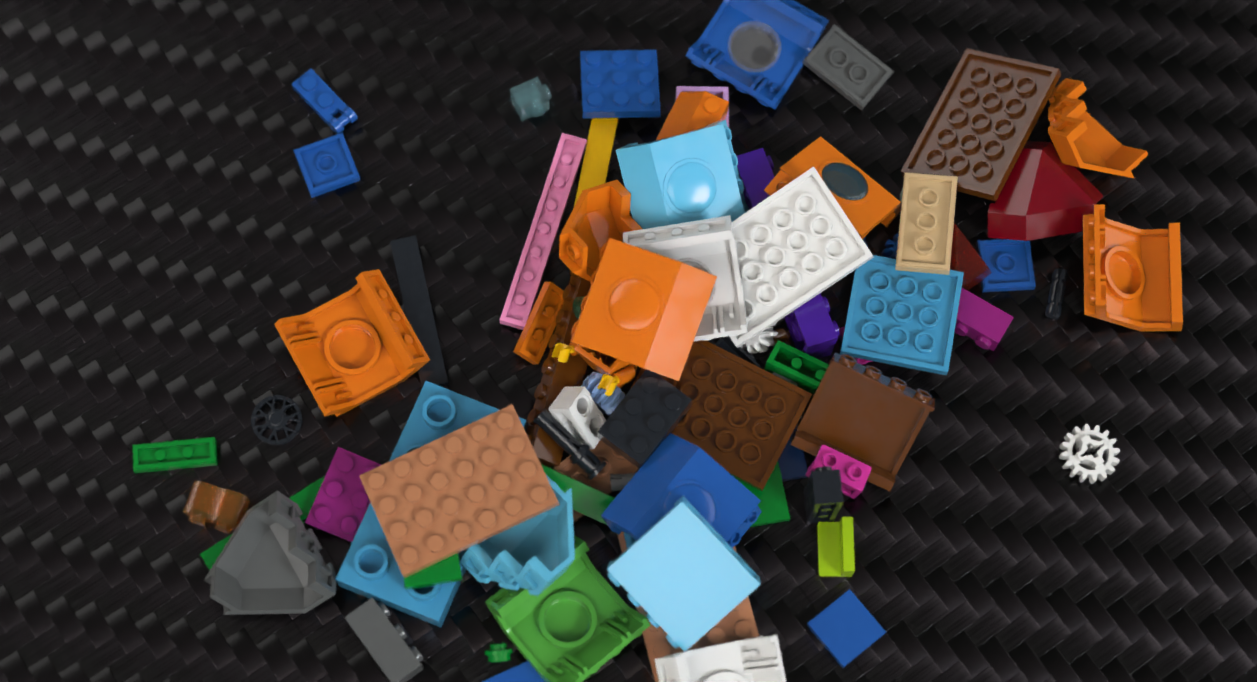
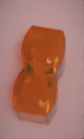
(215, 506)

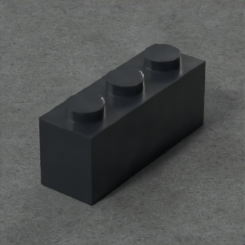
(823, 495)

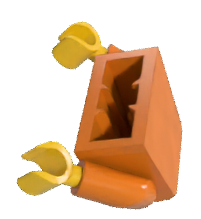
(614, 371)

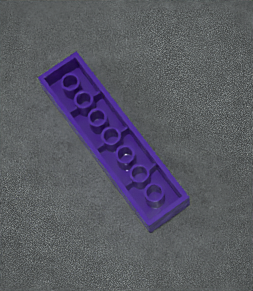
(809, 324)

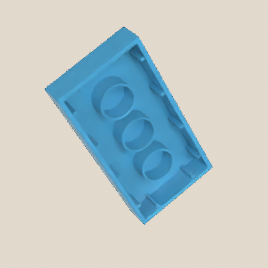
(370, 563)

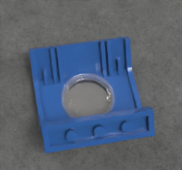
(758, 45)

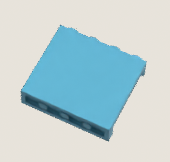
(683, 575)

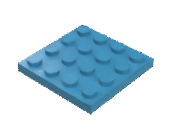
(902, 316)

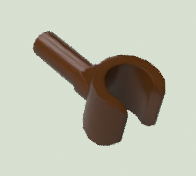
(783, 336)

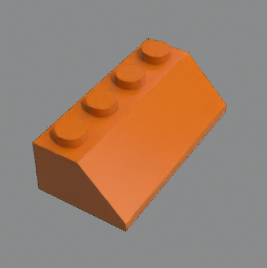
(693, 112)

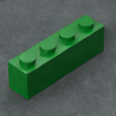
(796, 366)

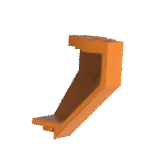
(1082, 139)
(597, 216)

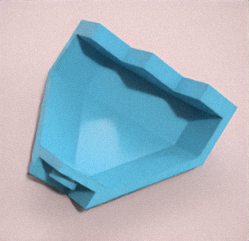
(528, 553)

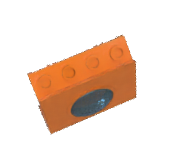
(856, 192)

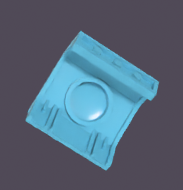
(683, 177)

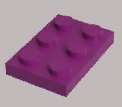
(342, 496)

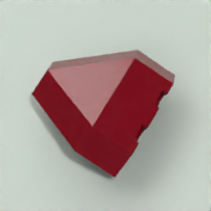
(1041, 197)

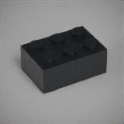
(644, 418)

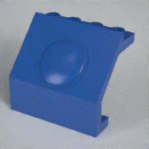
(687, 471)

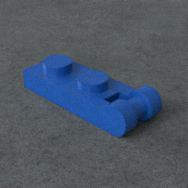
(324, 101)

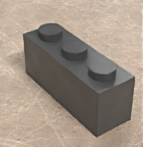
(385, 641)

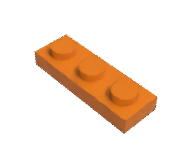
(540, 324)

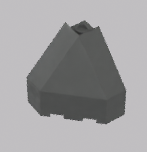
(271, 563)

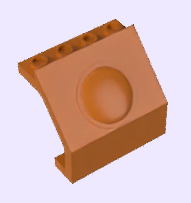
(1132, 274)
(643, 308)
(353, 345)

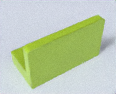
(836, 548)

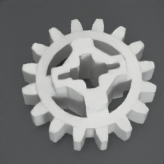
(1094, 464)

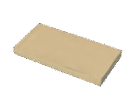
(926, 223)

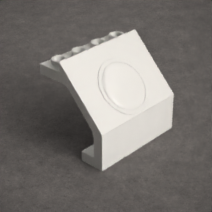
(734, 661)

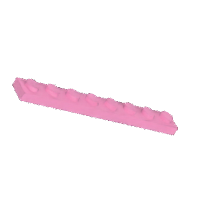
(543, 231)

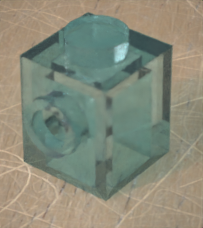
(530, 98)

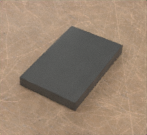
(847, 67)

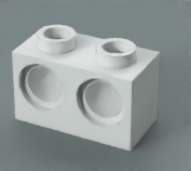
(578, 414)

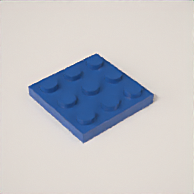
(620, 84)

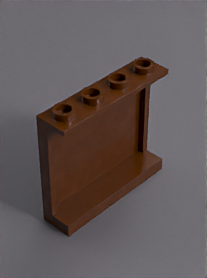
(863, 417)

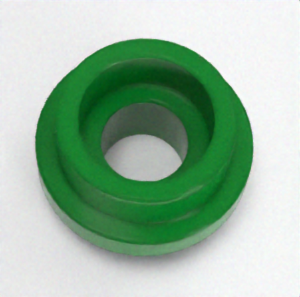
(498, 652)

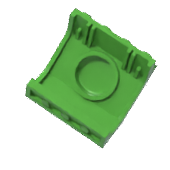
(570, 624)

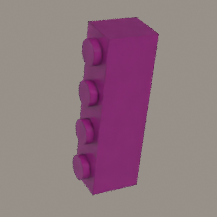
(981, 320)

